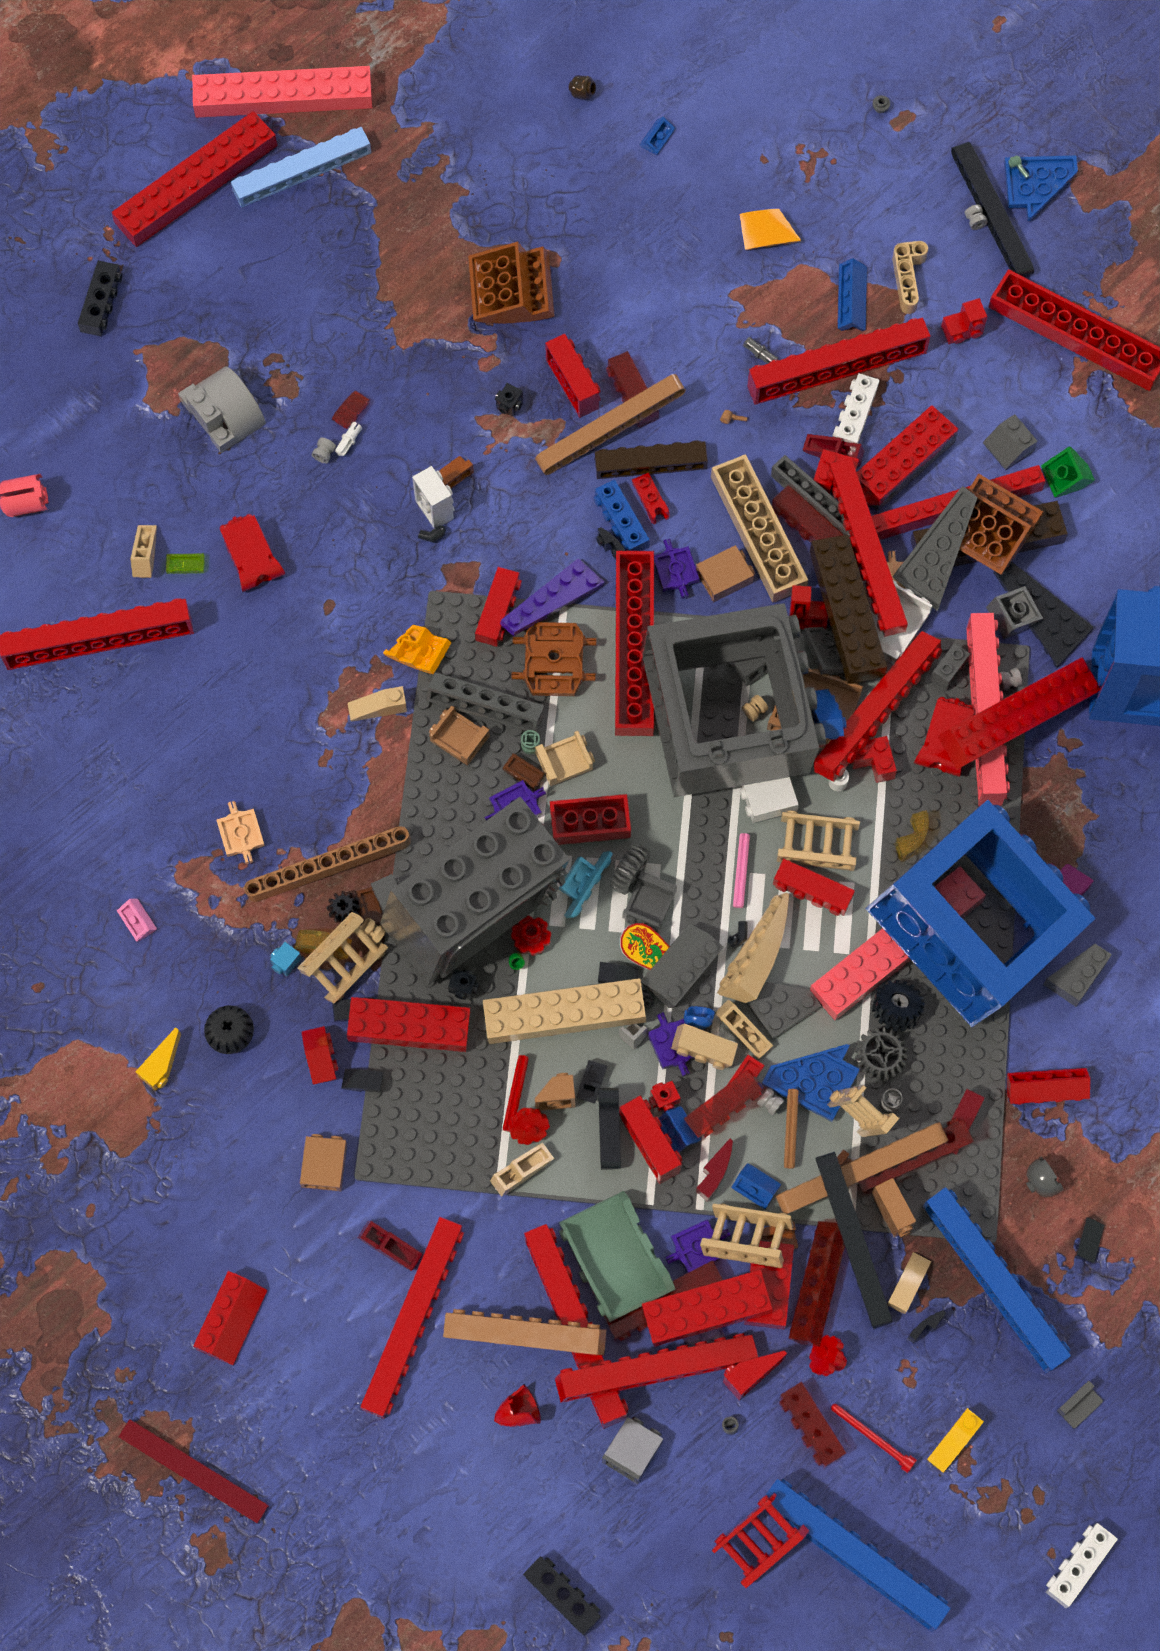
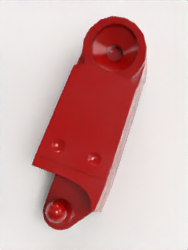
(250, 552)
(945, 715)

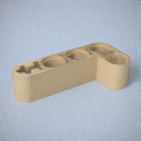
(908, 278)

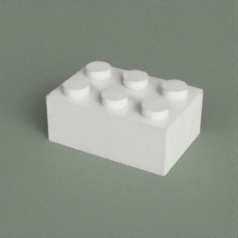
(433, 497)

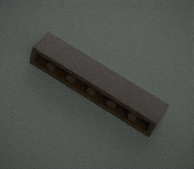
(650, 459)

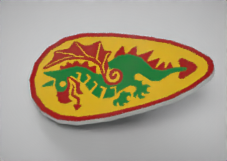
(642, 945)

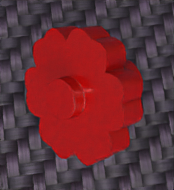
(531, 935)
(528, 1126)
(828, 1356)

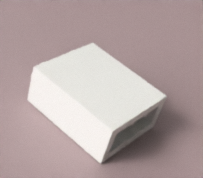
(769, 799)

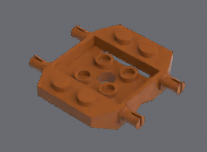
(568, 643)

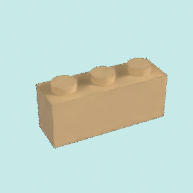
(704, 1046)

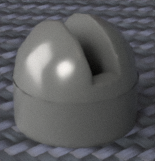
(729, 1422)

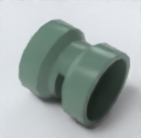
(527, 745)

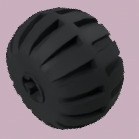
(229, 1041)

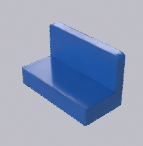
(678, 1129)
(756, 1185)

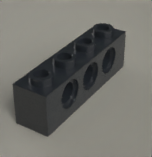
(103, 273)
(534, 1575)

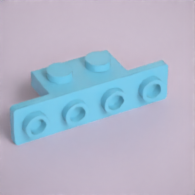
(581, 880)

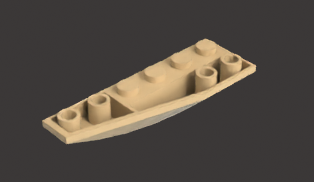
(757, 956)

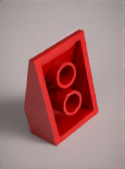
(749, 1373)

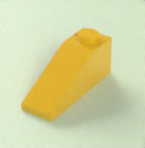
(159, 1064)
(955, 1440)

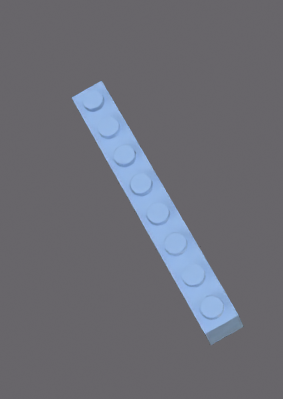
(301, 167)

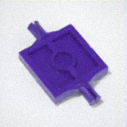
(676, 568)
(510, 794)
(662, 1042)
(688, 1246)

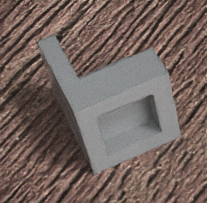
(633, 1035)

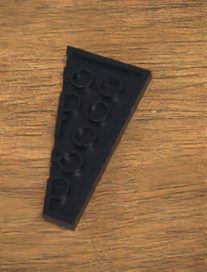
(1060, 628)

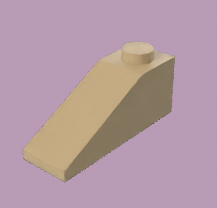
(144, 551)
(378, 704)
(743, 1029)

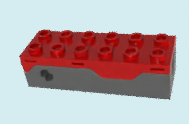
(906, 457)

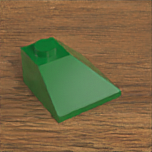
(1067, 473)

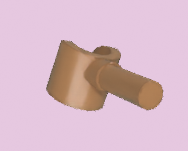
(728, 415)

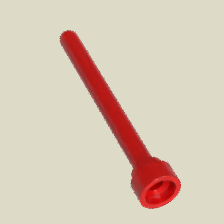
(905, 1461)

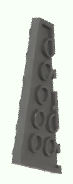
(933, 558)

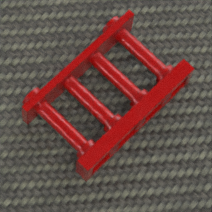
(779, 1547)

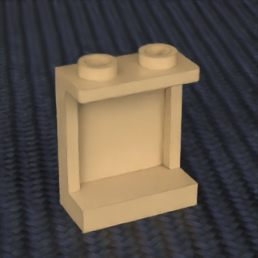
(565, 759)

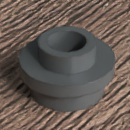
(881, 108)

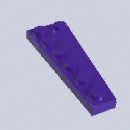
(564, 588)

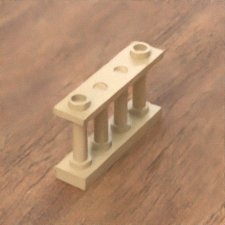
(825, 858)
(325, 950)
(869, 1118)
(747, 1253)

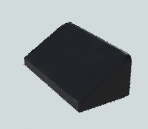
(1089, 1240)

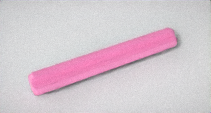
(741, 870)

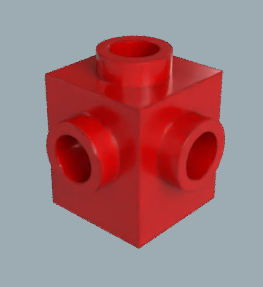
(665, 1090)

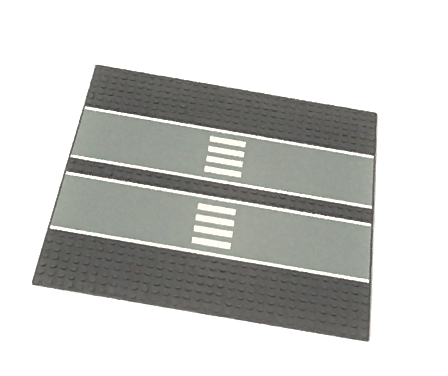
(447, 1109)

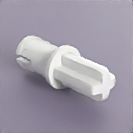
(348, 439)

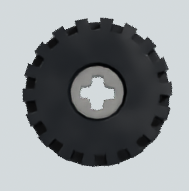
(897, 1016)

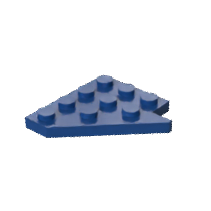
(1045, 180)
(815, 1078)

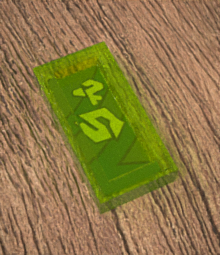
(185, 563)

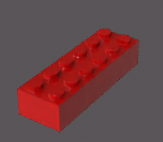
(408, 1024)
(707, 1308)

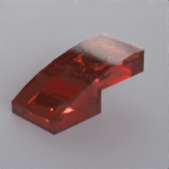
(350, 409)

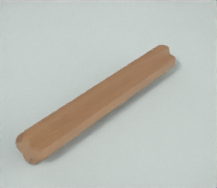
(791, 1128)

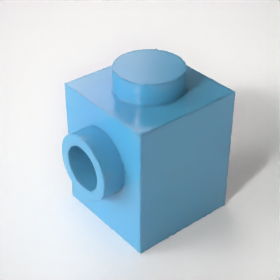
(284, 959)

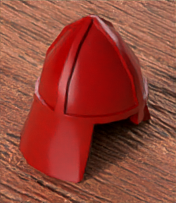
(518, 1409)

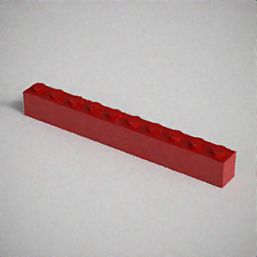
(928, 510)
(867, 548)
(878, 706)
(411, 1318)
(654, 1368)

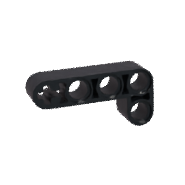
(609, 1128)

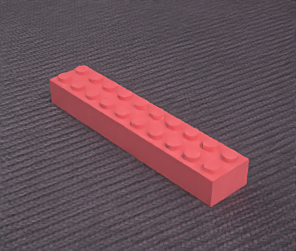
(282, 91)
(985, 692)
(881, 956)

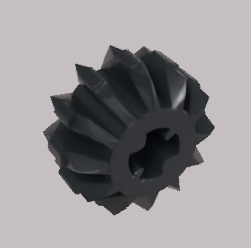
(336, 905)

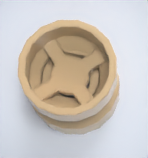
(754, 708)
(373, 931)

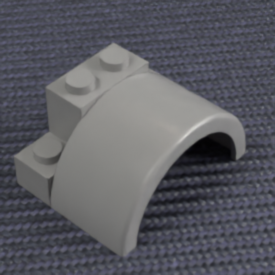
(227, 399)

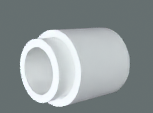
(840, 783)

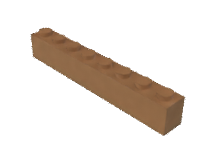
(525, 1333)

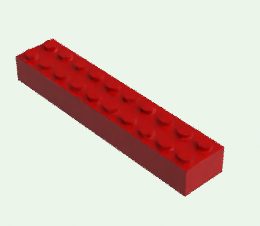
(194, 179)
(1077, 329)
(838, 360)
(633, 615)
(95, 634)
(1019, 713)
(566, 1305)

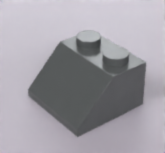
(1010, 442)
(1014, 612)

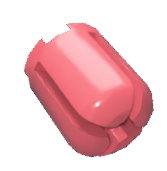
(23, 496)

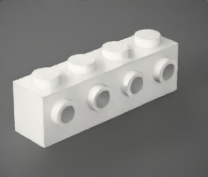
(857, 408)
(1081, 1564)

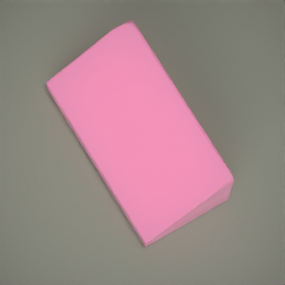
(136, 919)

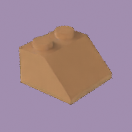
(557, 1093)

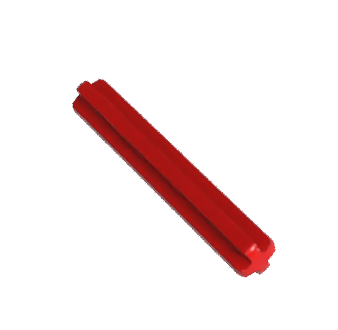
(516, 1090)

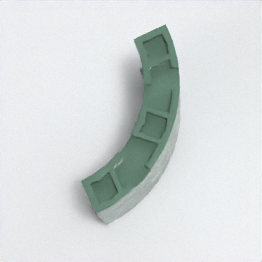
(615, 1256)

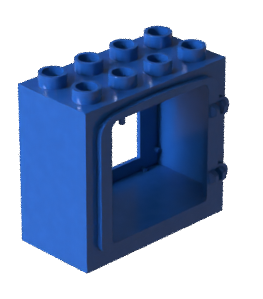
(1128, 660)
(948, 947)

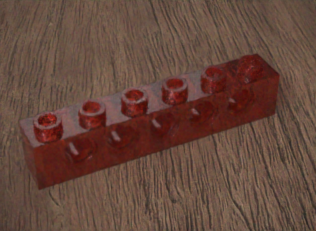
(961, 1138)
(817, 1285)

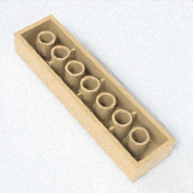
(758, 527)
(564, 1011)

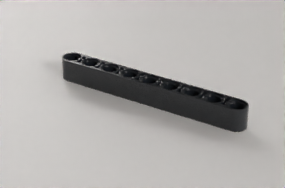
(998, 220)
(854, 1240)

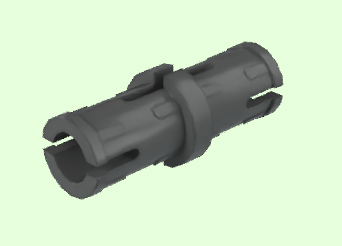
(759, 351)

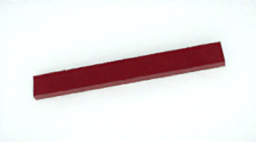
(193, 1471)

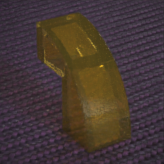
(910, 844)
(309, 940)

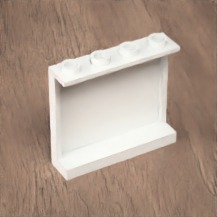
(916, 613)

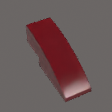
(816, 443)
(966, 1111)
(715, 1171)
(389, 1245)

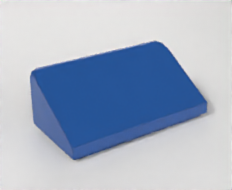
(657, 135)

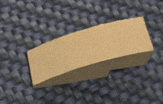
(521, 1169)
(909, 1283)

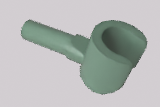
(1015, 161)

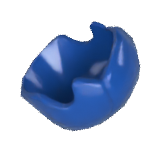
(699, 1017)

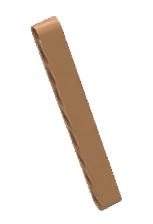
(610, 424)
(317, 862)
(865, 1166)

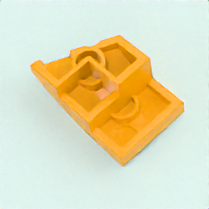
(766, 229)
(419, 649)

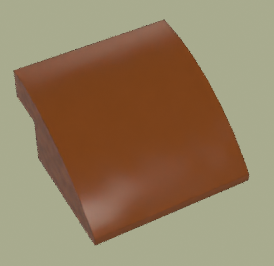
(511, 285)
(997, 525)

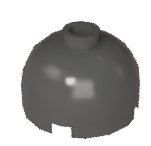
(1042, 1179)

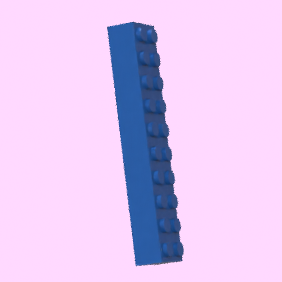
(996, 1280)
(859, 1558)

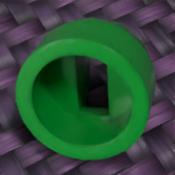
(516, 961)

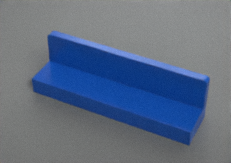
(852, 295)

